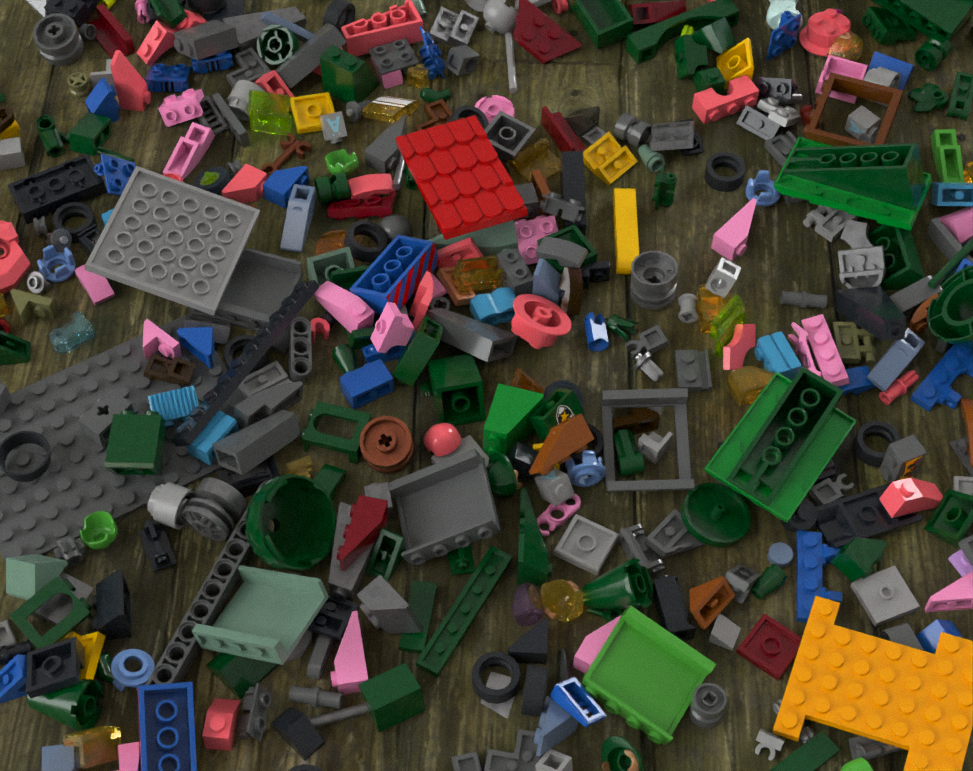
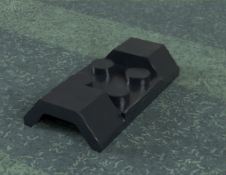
(860, 517)

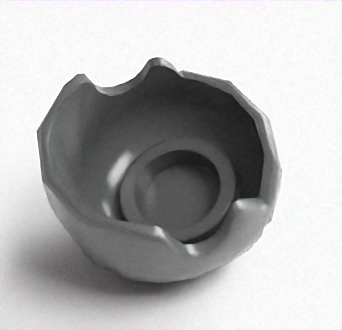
(396, 225)

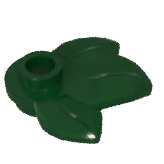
(928, 98)

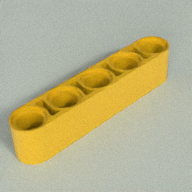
(625, 228)

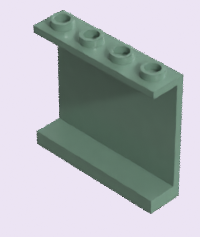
(264, 615)

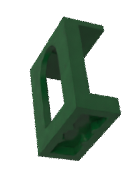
(351, 447)
(77, 615)

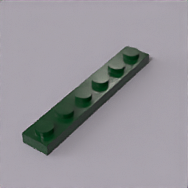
(464, 611)

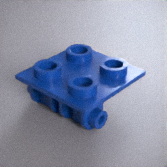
(785, 35)
(430, 56)
(223, 61)
(174, 75)
(116, 173)

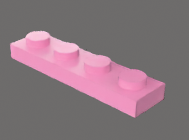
(825, 350)

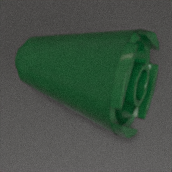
(620, 588)
(72, 705)

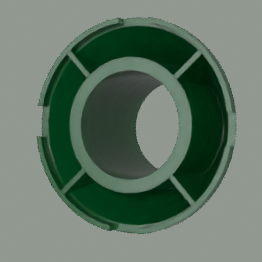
(952, 311)

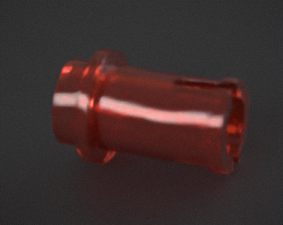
(805, 113)

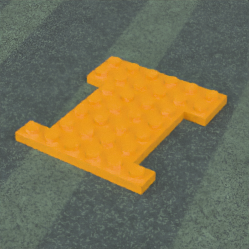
(882, 691)

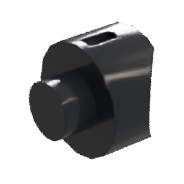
(803, 518)

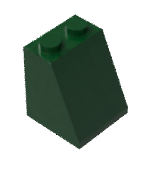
(346, 76)
(457, 389)
(136, 444)

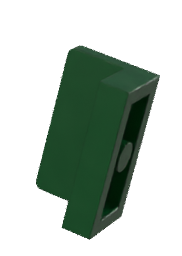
(169, 11)

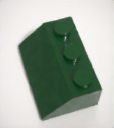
(900, 257)

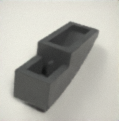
(267, 403)

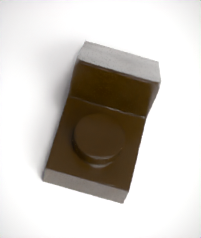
(639, 421)

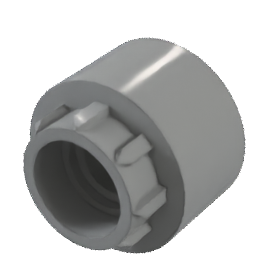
(883, 77)
(239, 98)
(168, 503)

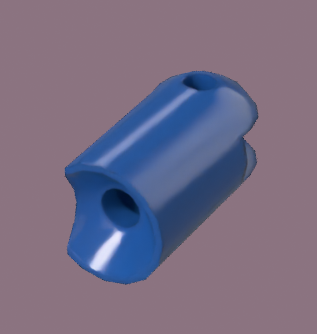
(596, 332)

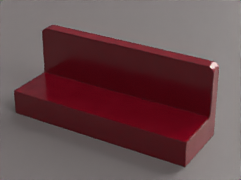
(111, 33)
(560, 131)

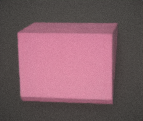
(959, 223)

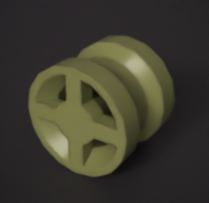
(78, 85)

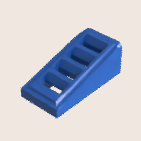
(570, 691)

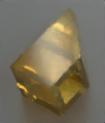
(748, 383)

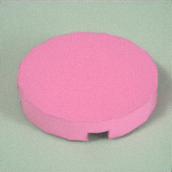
(494, 105)

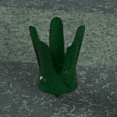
(619, 325)

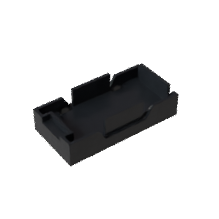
(56, 187)

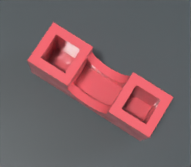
(712, 106)

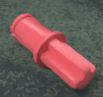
(898, 387)

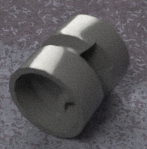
(632, 130)
(707, 705)

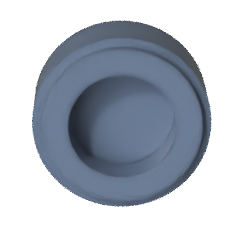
(780, 554)

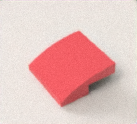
(422, 299)

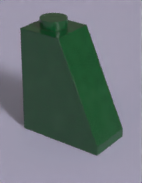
(418, 351)

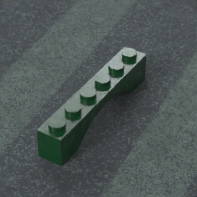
(646, 42)

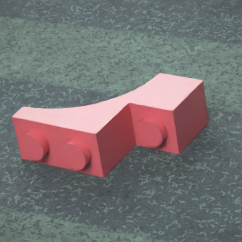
(162, 37)

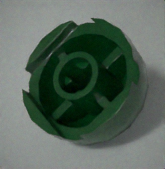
(276, 44)

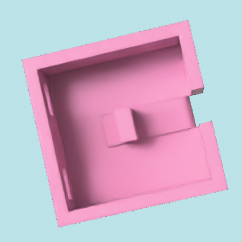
(842, 67)

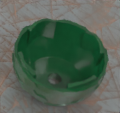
(301, 519)

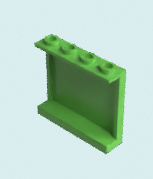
(646, 675)

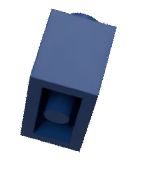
(366, 383)

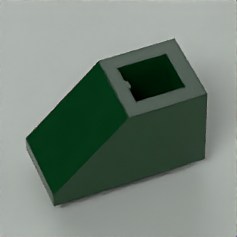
(858, 556)

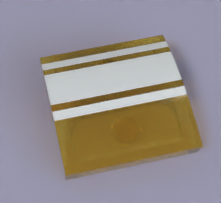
(390, 108)

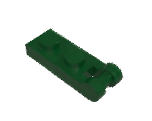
(961, 96)

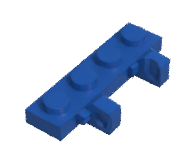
(937, 385)
(810, 558)

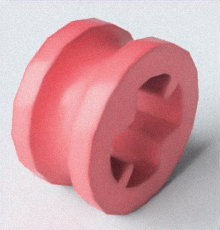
(559, 6)

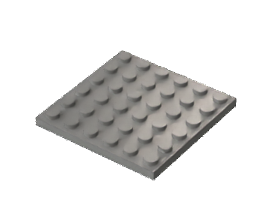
(173, 240)

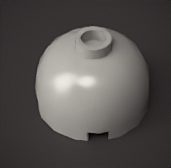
(499, 17)

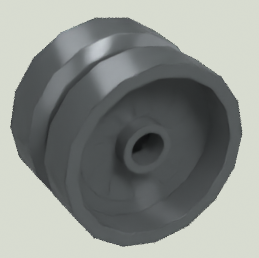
(58, 39)

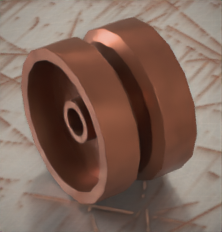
(383, 431)

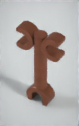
(290, 148)

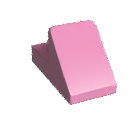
(157, 340)

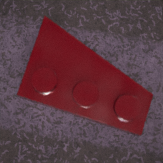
(362, 209)

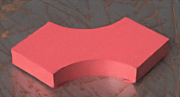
(738, 347)

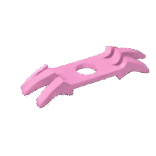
(802, 348)

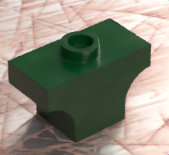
(689, 56)

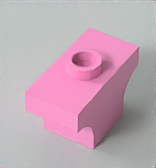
(391, 329)

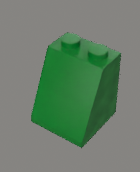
(509, 419)

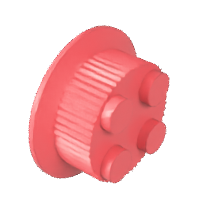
(823, 30)
(538, 320)

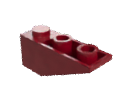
(656, 11)
(367, 520)

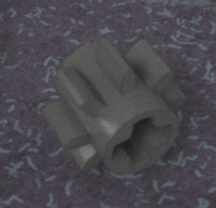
(70, 550)

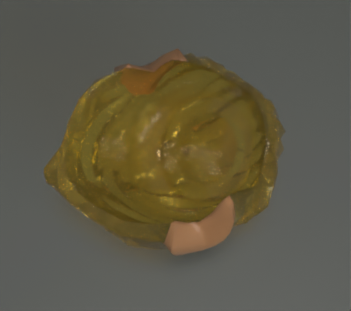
(847, 47)
(562, 600)

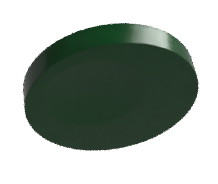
(715, 515)

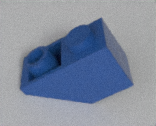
(102, 101)
(281, 182)

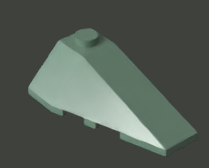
(489, 240)

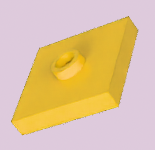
(308, 109)

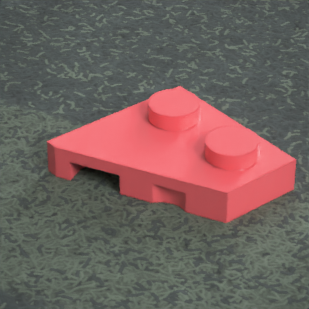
(458, 251)

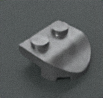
(862, 267)

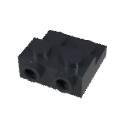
(76, 9)
(54, 667)

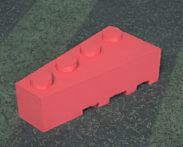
(382, 29)

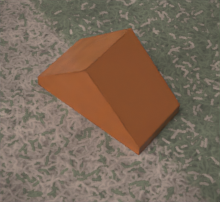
(709, 600)

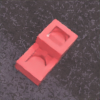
(367, 185)

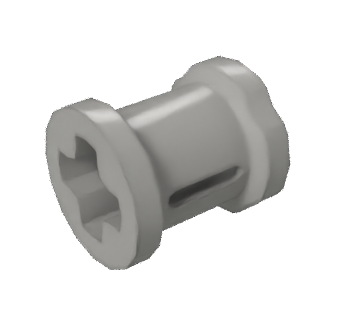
(688, 308)

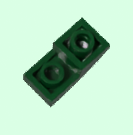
(330, 478)

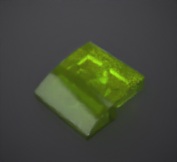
(269, 113)
(723, 325)

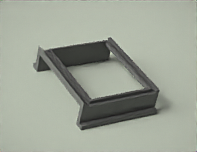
(644, 399)

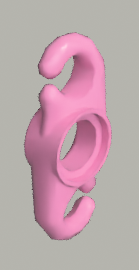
(568, 510)

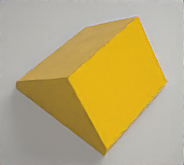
(736, 62)

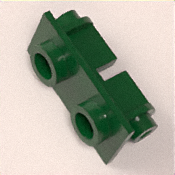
(666, 188)
(461, 561)

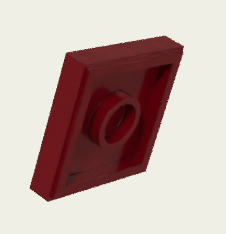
(770, 647)

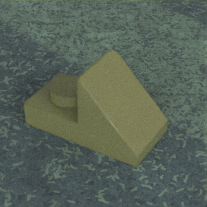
(30, 304)

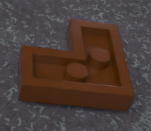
(438, 114)

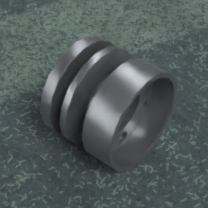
(653, 280)
(214, 509)

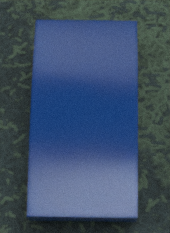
(857, 380)

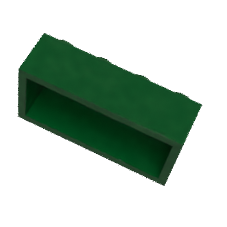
(603, 20)

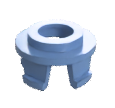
(762, 182)
(53, 258)
(590, 466)
(131, 679)

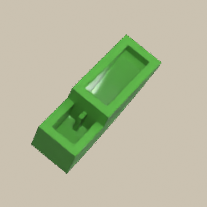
(947, 155)

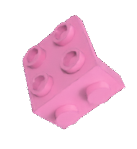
(529, 232)

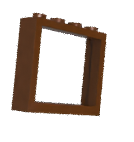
(856, 88)

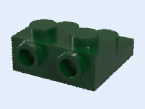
(887, 27)

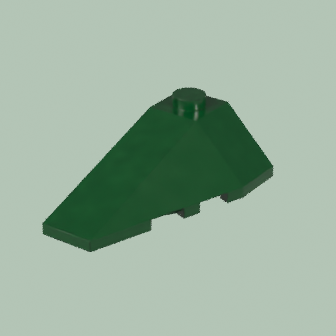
(532, 552)

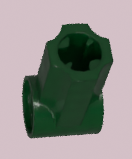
(49, 136)
(628, 458)

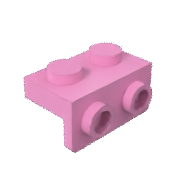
(181, 108)

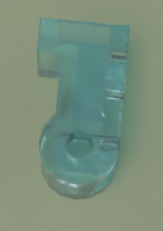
(72, 334)

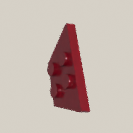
(541, 34)

